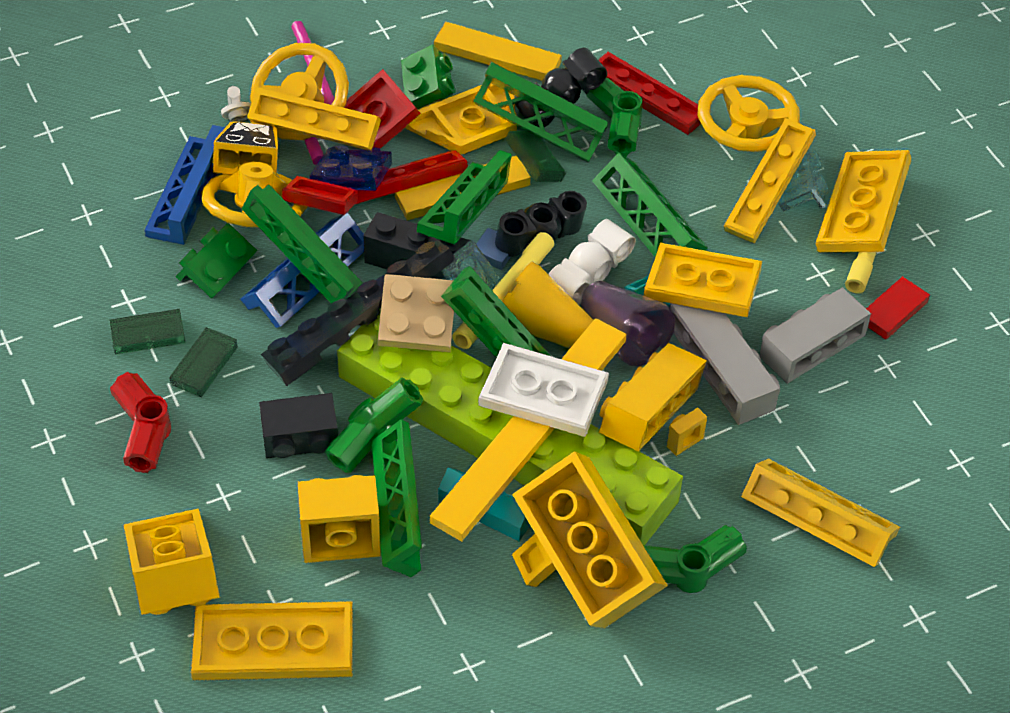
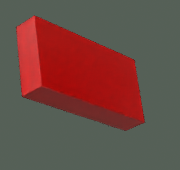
(320, 195)
(896, 307)

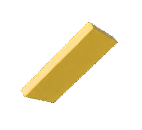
(864, 201)
(272, 640)

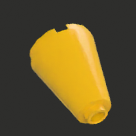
(546, 307)

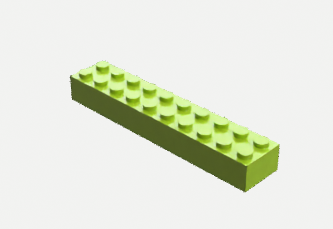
(450, 409)

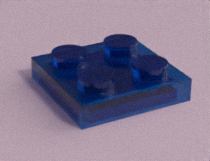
(353, 168)

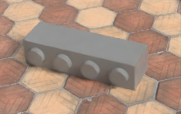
(731, 364)

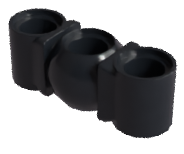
(580, 73)
(557, 218)

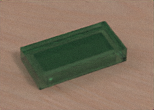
(535, 156)
(147, 331)
(203, 362)

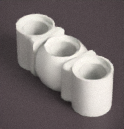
(593, 259)

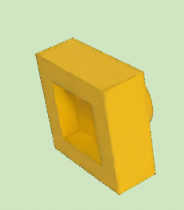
(686, 431)
(533, 562)

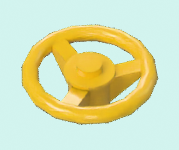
(306, 83)
(748, 115)
(241, 183)

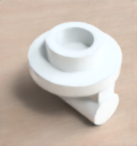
(236, 110)

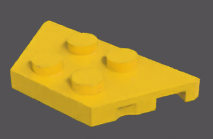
(461, 124)

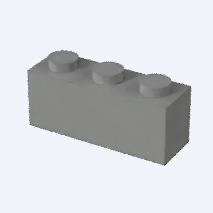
(814, 334)

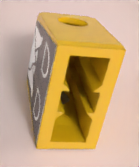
(244, 144)

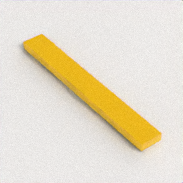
(515, 444)

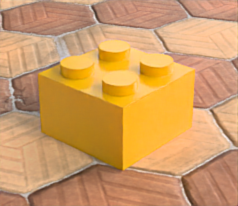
(339, 518)

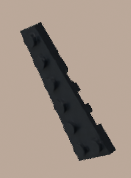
(301, 350)

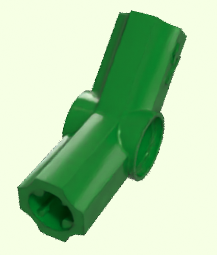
(625, 112)
(371, 420)
(707, 556)

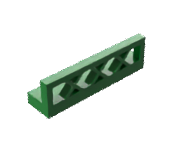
(546, 101)
(649, 196)
(466, 199)
(300, 244)
(487, 314)
(397, 500)

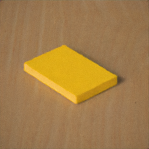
(703, 279)

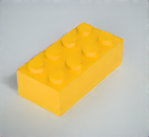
(589, 540)

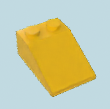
(171, 562)

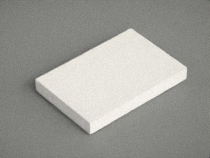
(543, 389)

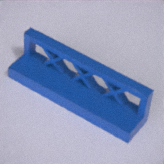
(189, 203)
(286, 273)

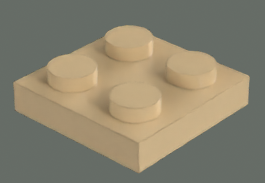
(415, 314)

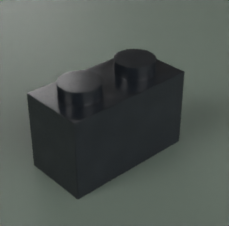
(298, 425)

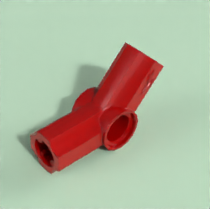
(150, 421)

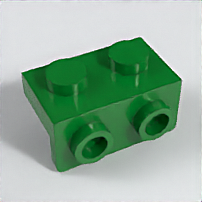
(427, 76)
(218, 260)

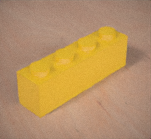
(651, 396)

